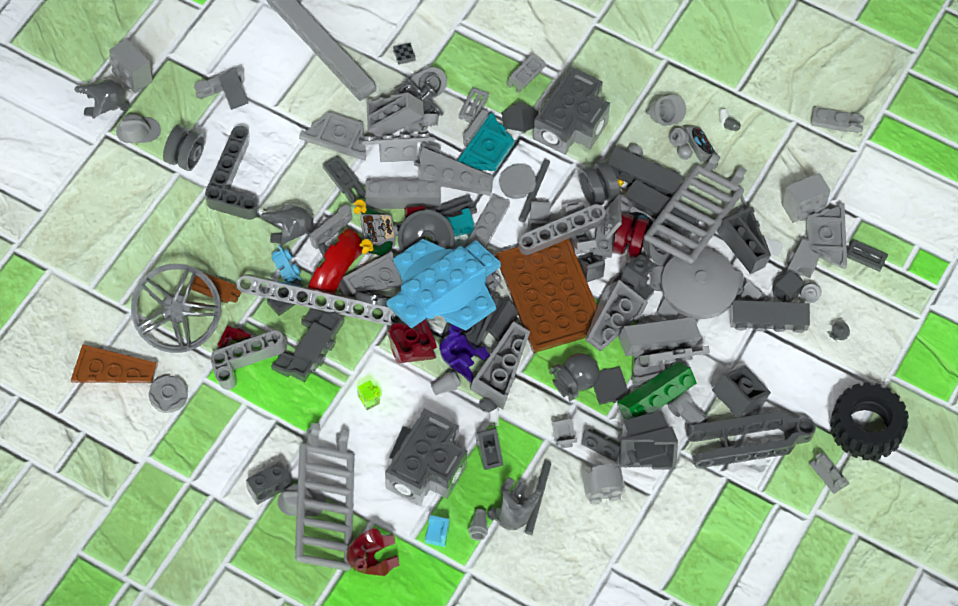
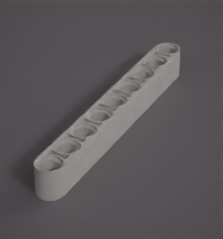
(324, 47)
(311, 302)

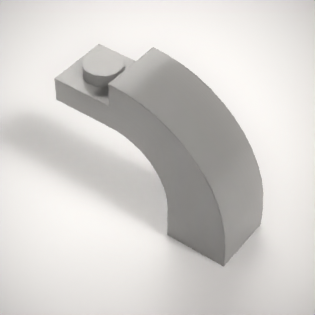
(582, 242)

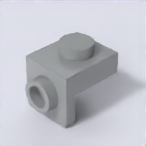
(564, 433)

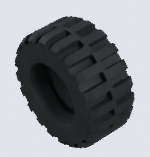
(873, 399)

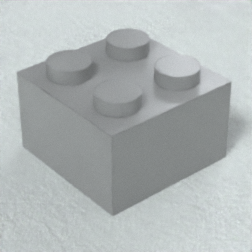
(130, 66)
(806, 197)

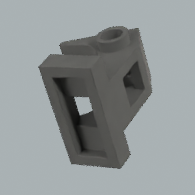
(636, 275)

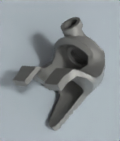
(107, 96)
(295, 222)
(513, 513)

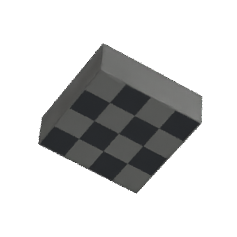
(404, 53)

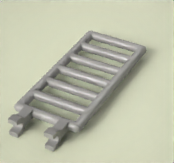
(714, 224)
(341, 452)

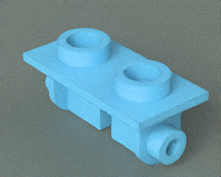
(284, 259)

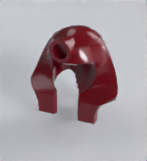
(362, 551)

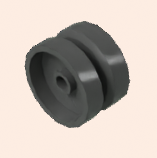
(183, 147)
(599, 183)

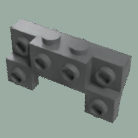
(313, 347)

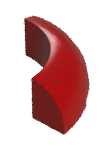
(338, 260)

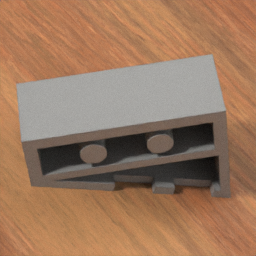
(393, 113)

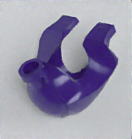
(458, 352)

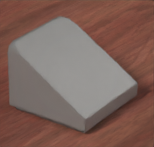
(540, 211)
(667, 311)

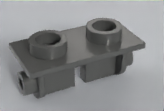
(596, 441)

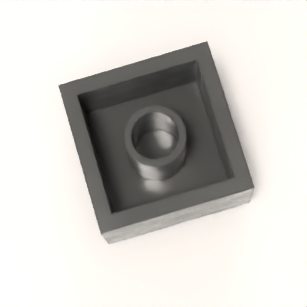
(741, 391)

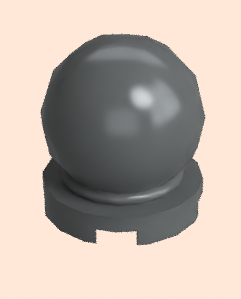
(577, 374)

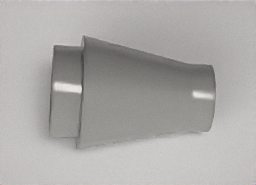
(445, 384)
(478, 527)

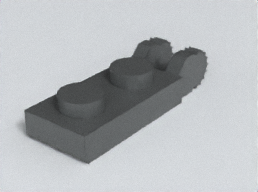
(343, 178)

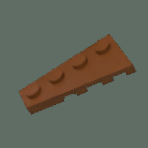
(104, 366)

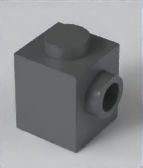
(788, 287)

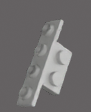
(397, 149)

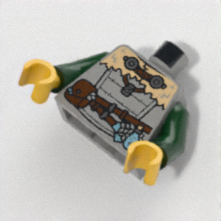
(376, 229)

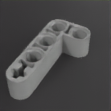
(249, 356)

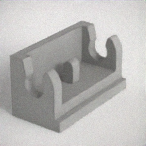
(526, 73)

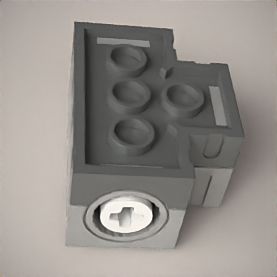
(572, 113)
(427, 460)

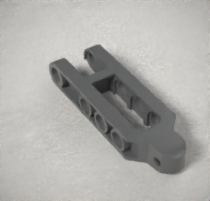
(794, 429)

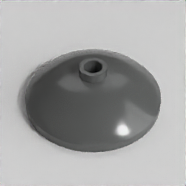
(426, 223)

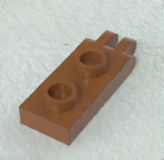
(225, 289)

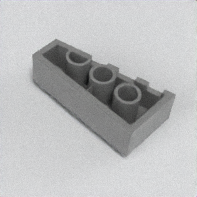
(499, 370)

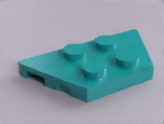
(488, 146)

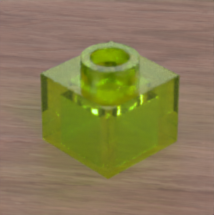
(369, 394)

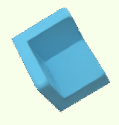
(437, 531)

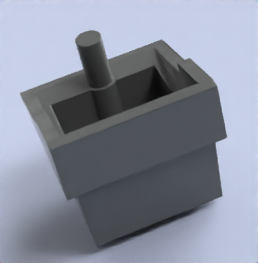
(648, 443)

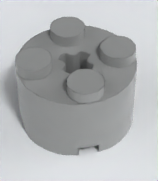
(603, 483)

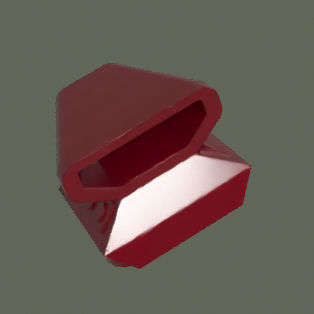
(411, 343)

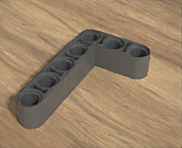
(227, 175)

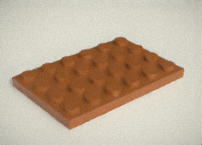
(549, 294)

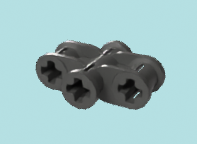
(424, 95)

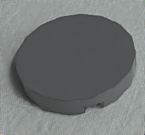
(375, 299)

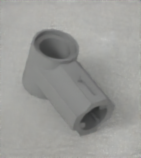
(684, 406)

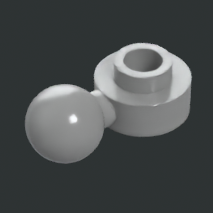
(684, 150)

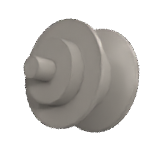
(811, 292)

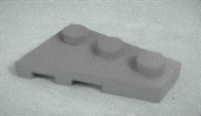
(374, 276)
(670, 356)

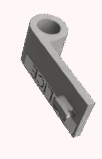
(613, 214)

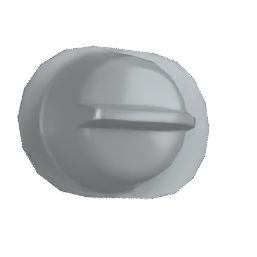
(433, 77)
(668, 110)
(137, 129)
(658, 255)
(288, 501)

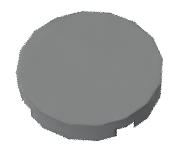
(517, 182)
(168, 394)

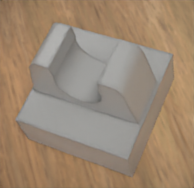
(753, 291)

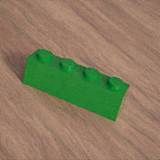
(657, 391)

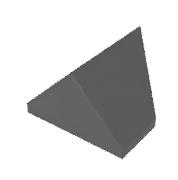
(519, 117)

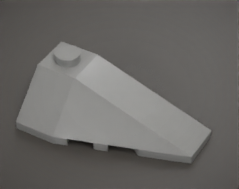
(616, 309)

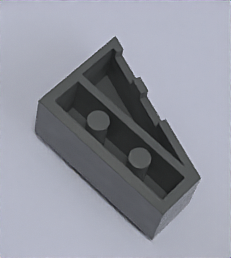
(745, 240)

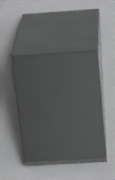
(592, 266)
(489, 448)

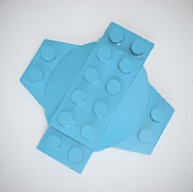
(444, 284)

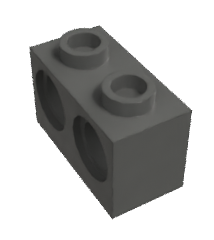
(268, 482)

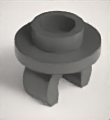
(840, 331)

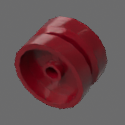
(630, 236)

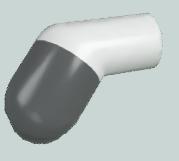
(727, 122)
(492, 409)

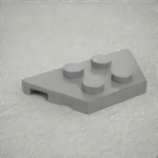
(337, 134)
(828, 235)

